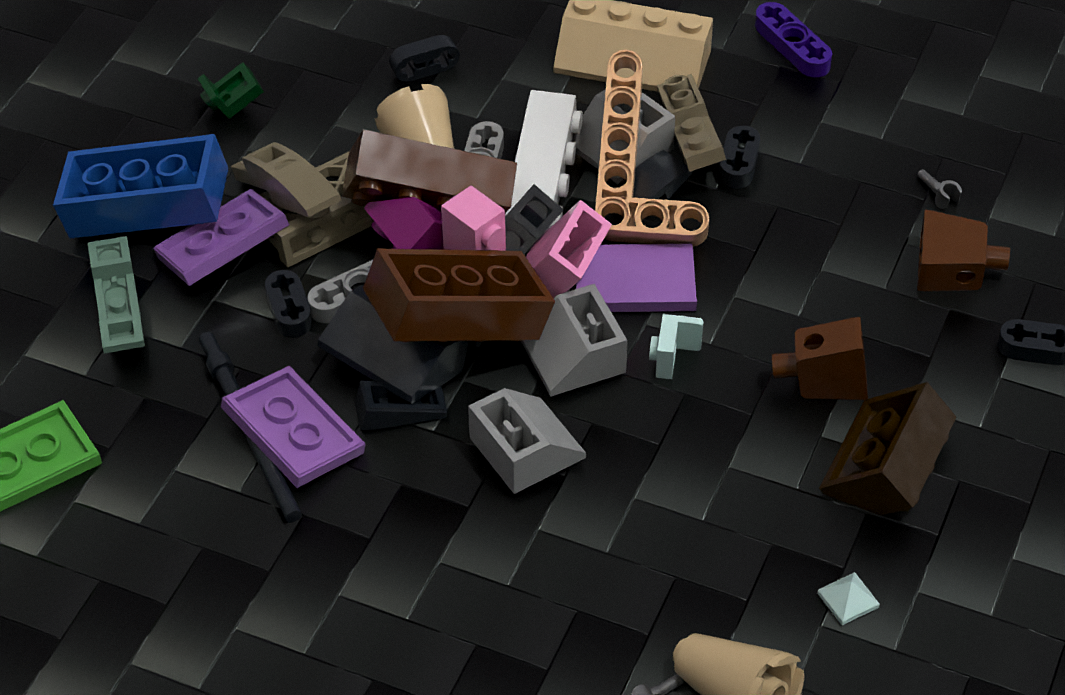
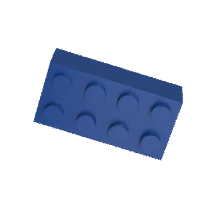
(141, 186)

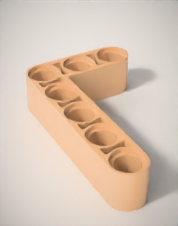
(623, 164)

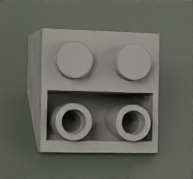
(654, 133)
(578, 342)
(521, 438)

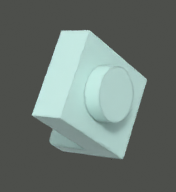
(675, 333)

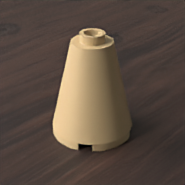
(417, 116)
(736, 668)

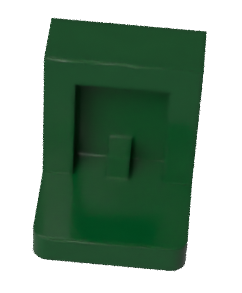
(231, 91)

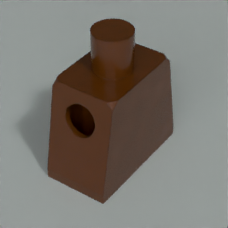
(956, 253)
(827, 361)

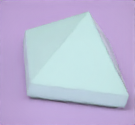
(848, 598)

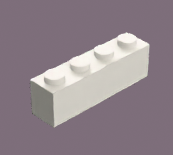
(547, 145)

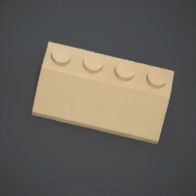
(664, 40)

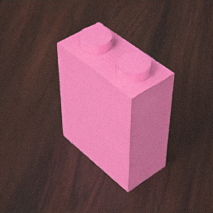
(568, 248)

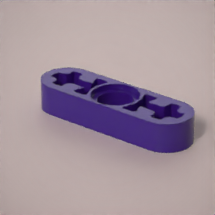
(809, 55)

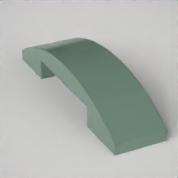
(116, 295)

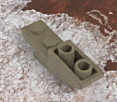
(693, 127)
(289, 179)

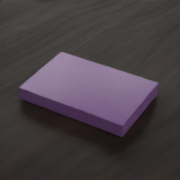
(208, 246)
(643, 277)
(293, 426)

